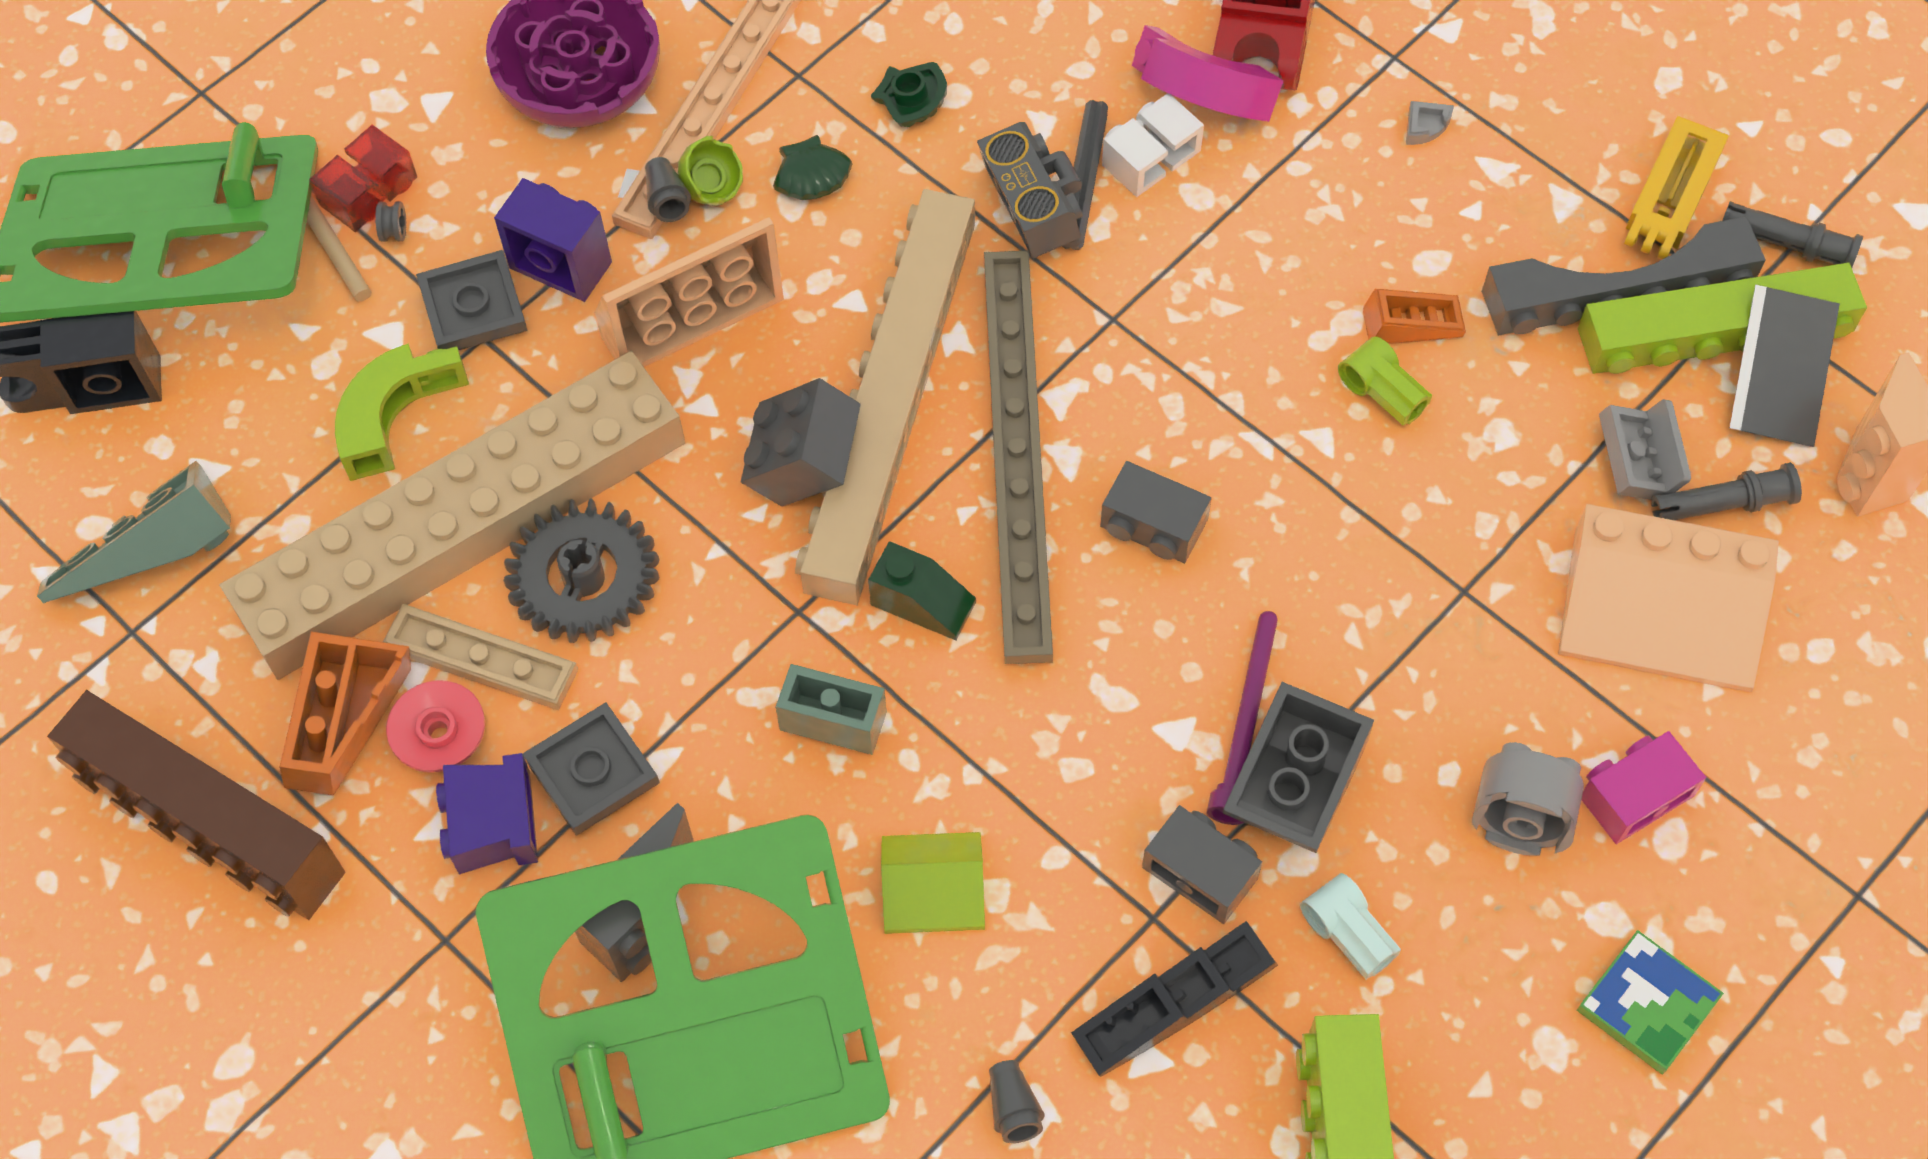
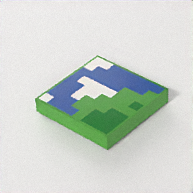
(1650, 1002)

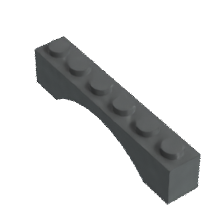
(1538, 295)

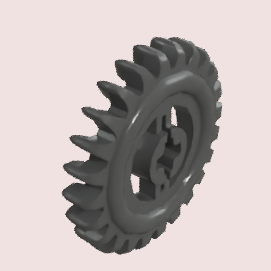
(578, 546)

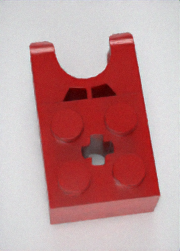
(1266, 30)

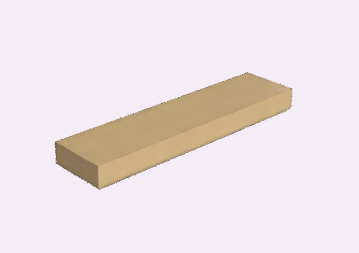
(483, 657)

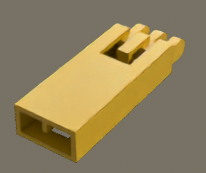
(1675, 182)

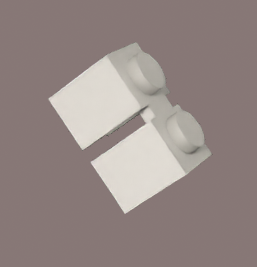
(1160, 133)

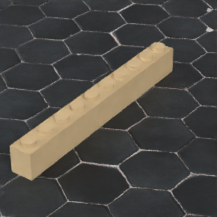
(889, 396)

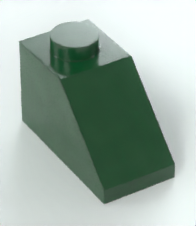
(919, 591)

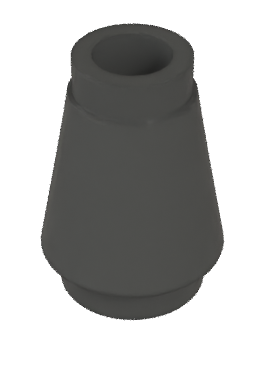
(666, 193)
(1014, 1105)

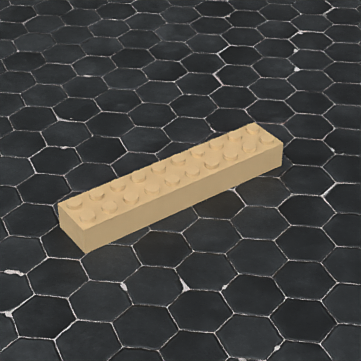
(454, 512)

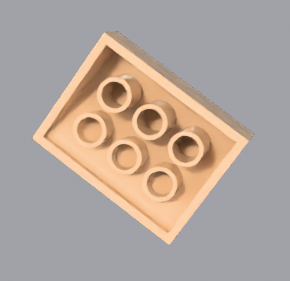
(693, 296)
(1668, 597)

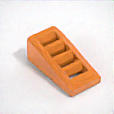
(1384, 317)

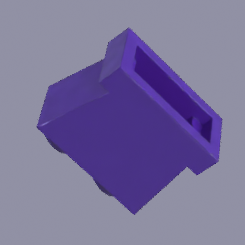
(487, 814)

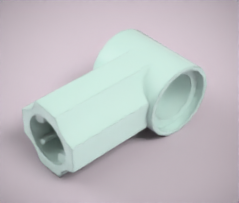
(1342, 914)

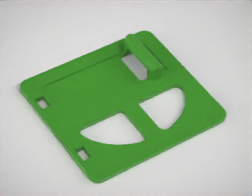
(150, 201)
(710, 1060)

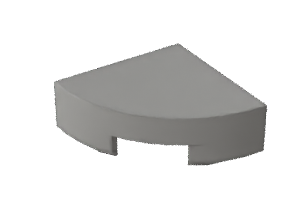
(1427, 121)

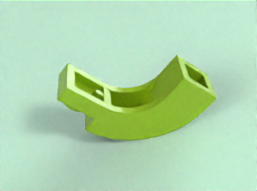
(380, 394)

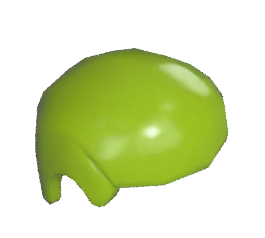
(710, 171)

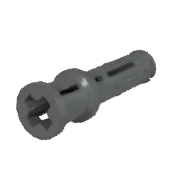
(1813, 242)
(1748, 491)

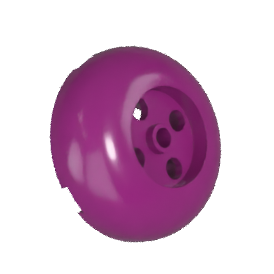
(547, 51)

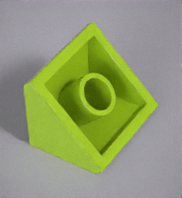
(932, 882)

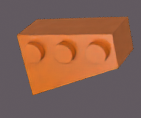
(337, 707)

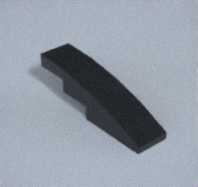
(1173, 999)

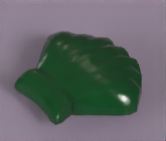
(912, 92)
(811, 169)

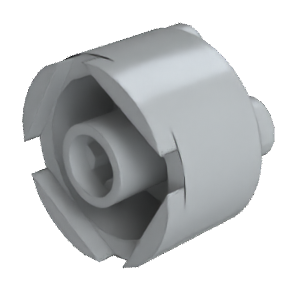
(1528, 800)

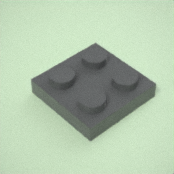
(471, 301)
(591, 768)

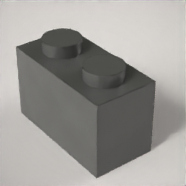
(1155, 512)
(1202, 863)

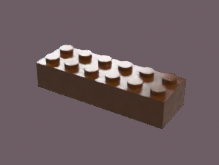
(197, 806)

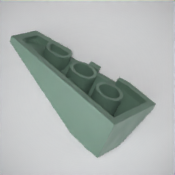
(172, 526)

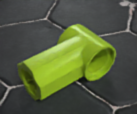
(1376, 372)

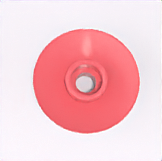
(433, 707)

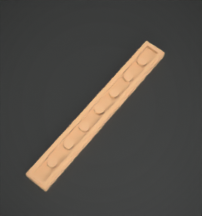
(709, 100)

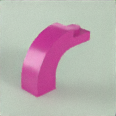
(1204, 78)

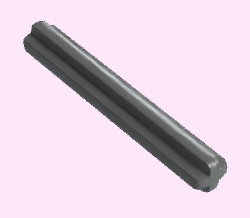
(1087, 161)

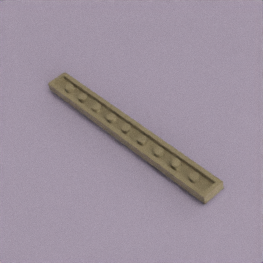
(1017, 460)

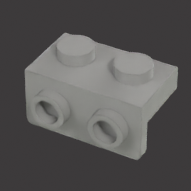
(1645, 450)

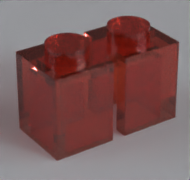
(354, 192)

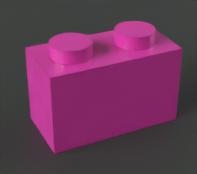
(1641, 786)

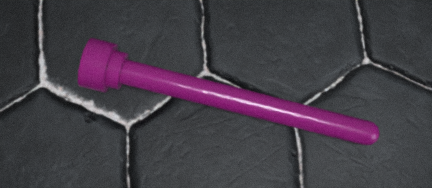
(1246, 716)

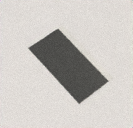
(1784, 365)

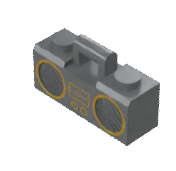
(1020, 171)

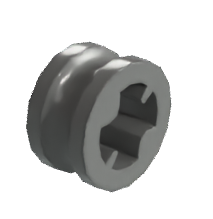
(390, 221)

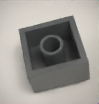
(800, 442)

